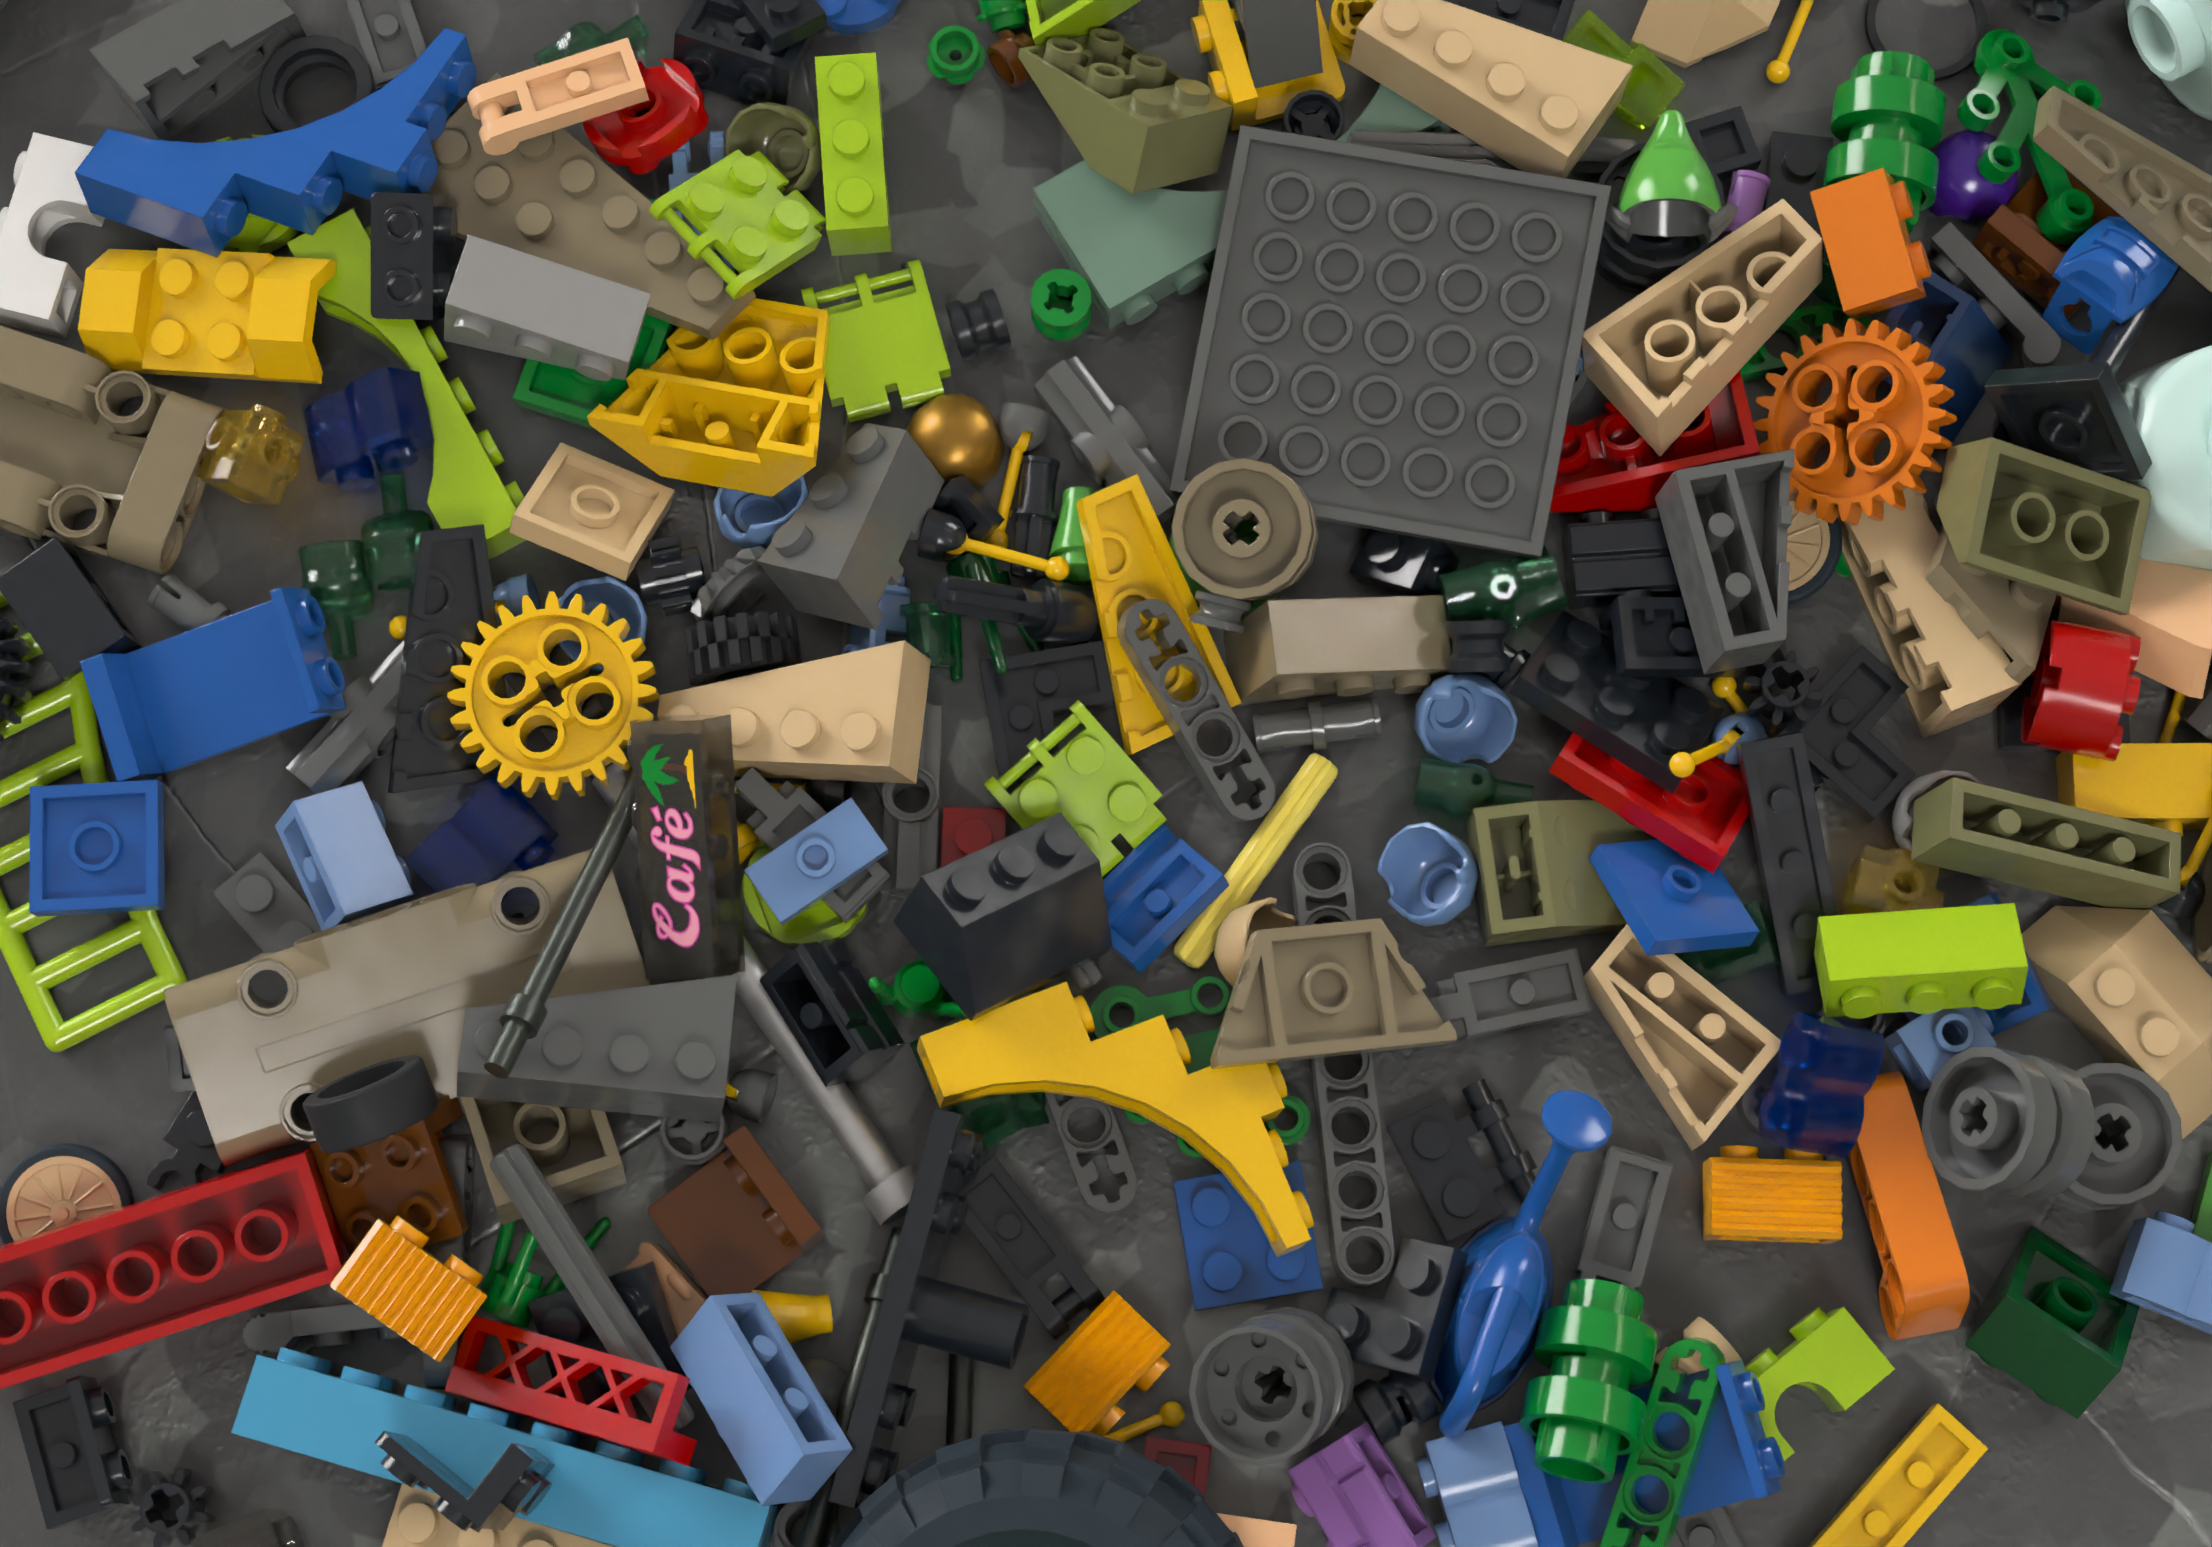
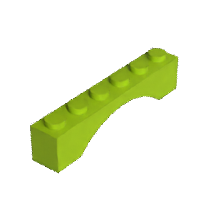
(464, 479)

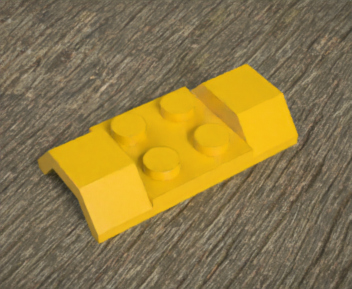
(204, 313)

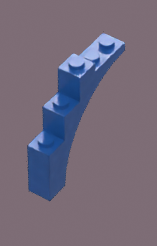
(290, 177)

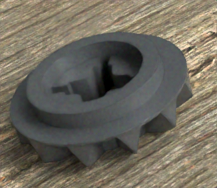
(732, 587)

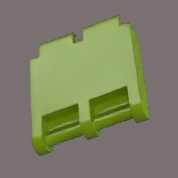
(744, 218)
(882, 343)
(1088, 783)

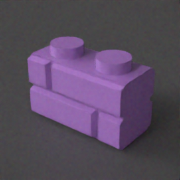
(1359, 1495)

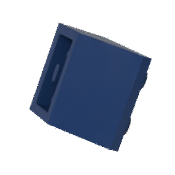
(1959, 340)

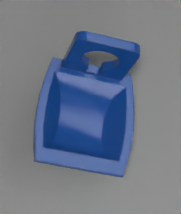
(2112, 272)

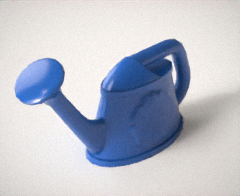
(1510, 1277)

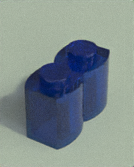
(369, 428)
(484, 841)
(1821, 1084)

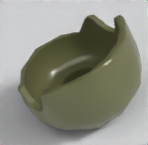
(783, 137)

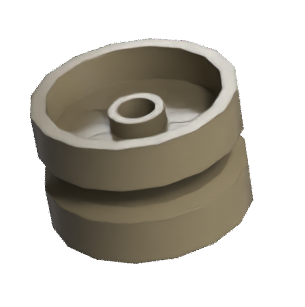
(1208, 523)

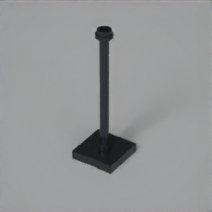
(2077, 408)

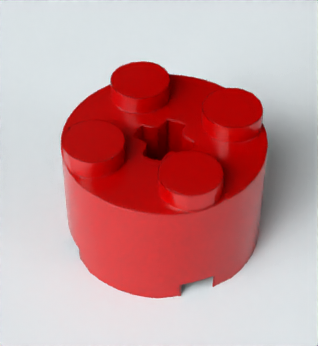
(2081, 690)

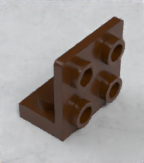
(2020, 249)
(394, 1178)
(736, 1219)

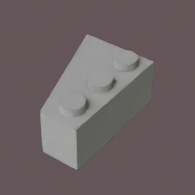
(543, 311)

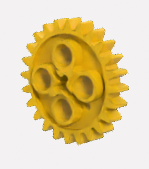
(525, 647)

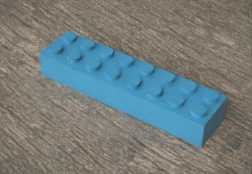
(592, 1494)

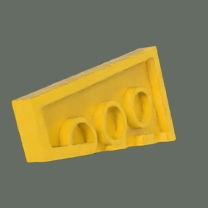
(1127, 565)

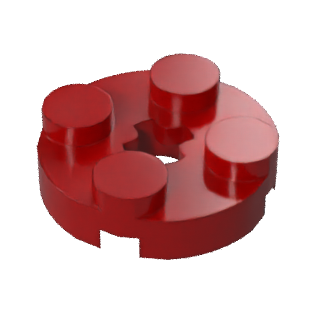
(672, 119)

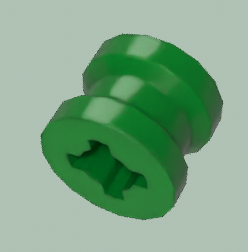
(1064, 318)

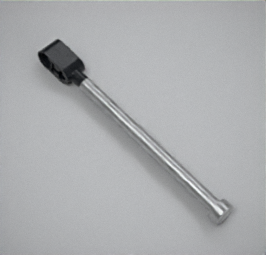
(845, 1117)

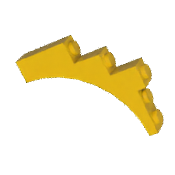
(1219, 1112)

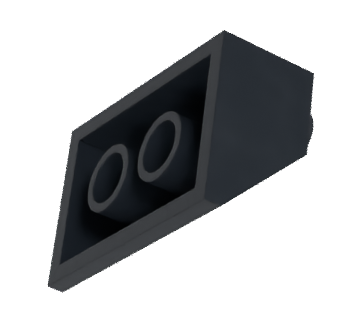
(1009, 916)

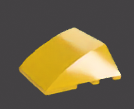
(729, 407)

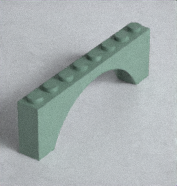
(1161, 239)

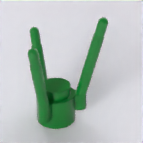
(915, 993)
(513, 1284)

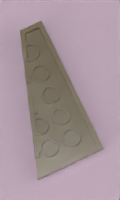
(2134, 176)
(577, 212)

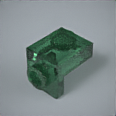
(1730, 963)

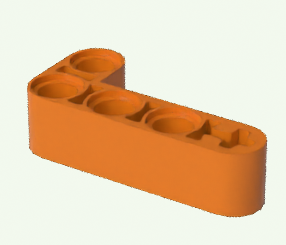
(1923, 1269)

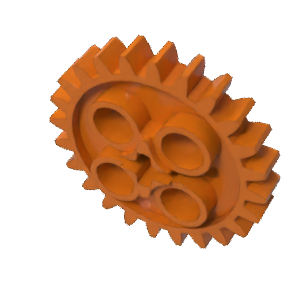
(1906, 416)

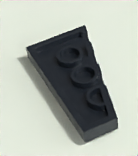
(446, 601)

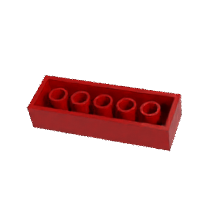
(165, 1265)

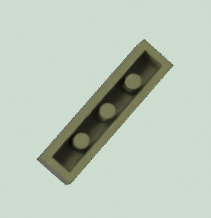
(2045, 846)

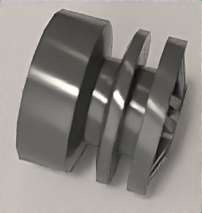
(1240, 1395)

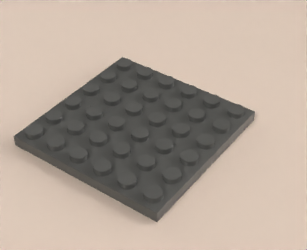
(1395, 336)

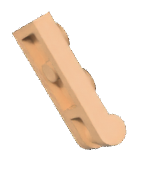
(557, 95)

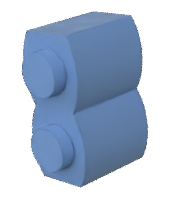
(2167, 1270)
(1476, 1490)

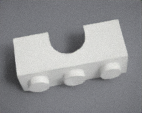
(35, 289)

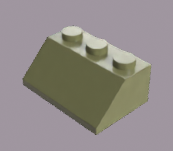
(2044, 522)

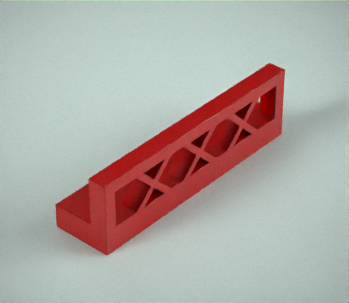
(572, 1413)

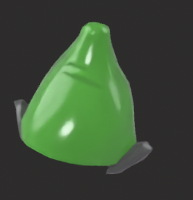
(1670, 189)

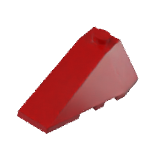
(1614, 469)

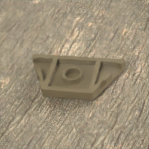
(1992, 604)
(1325, 996)

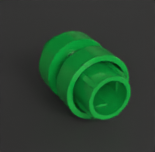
(1888, 122)
(1585, 1404)

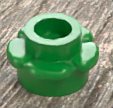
(1003, 14)
(951, 40)

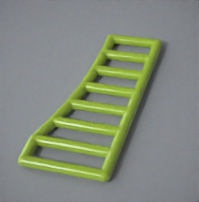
(141, 928)

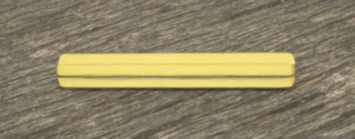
(1258, 857)

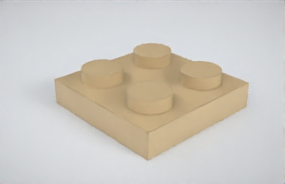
(592, 511)

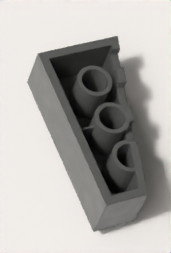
(614, 1051)

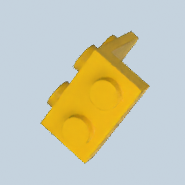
(1231, 78)

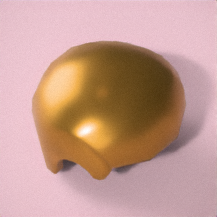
(958, 438)

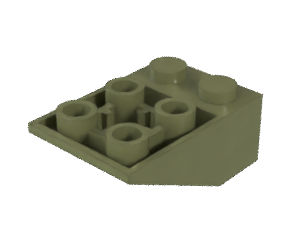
(1129, 110)
(1538, 869)

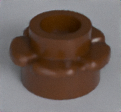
(1005, 58)

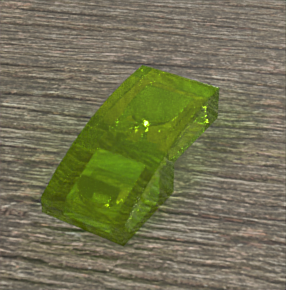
(1650, 83)

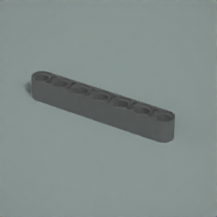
(1341, 1096)

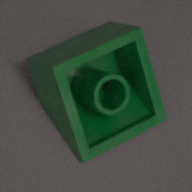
(2053, 1324)

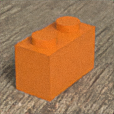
(1870, 243)

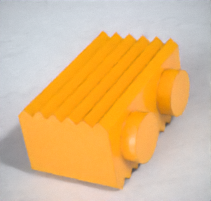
(1771, 1198)
(410, 1287)
(1100, 1367)

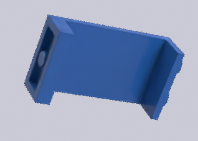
(215, 687)
(1731, 1468)

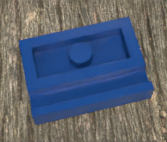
(1157, 896)

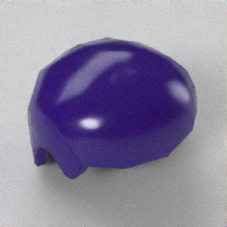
(1960, 186)

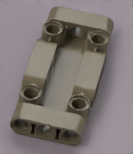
(75, 453)
(380, 994)

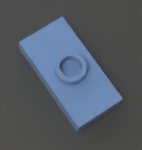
(816, 861)

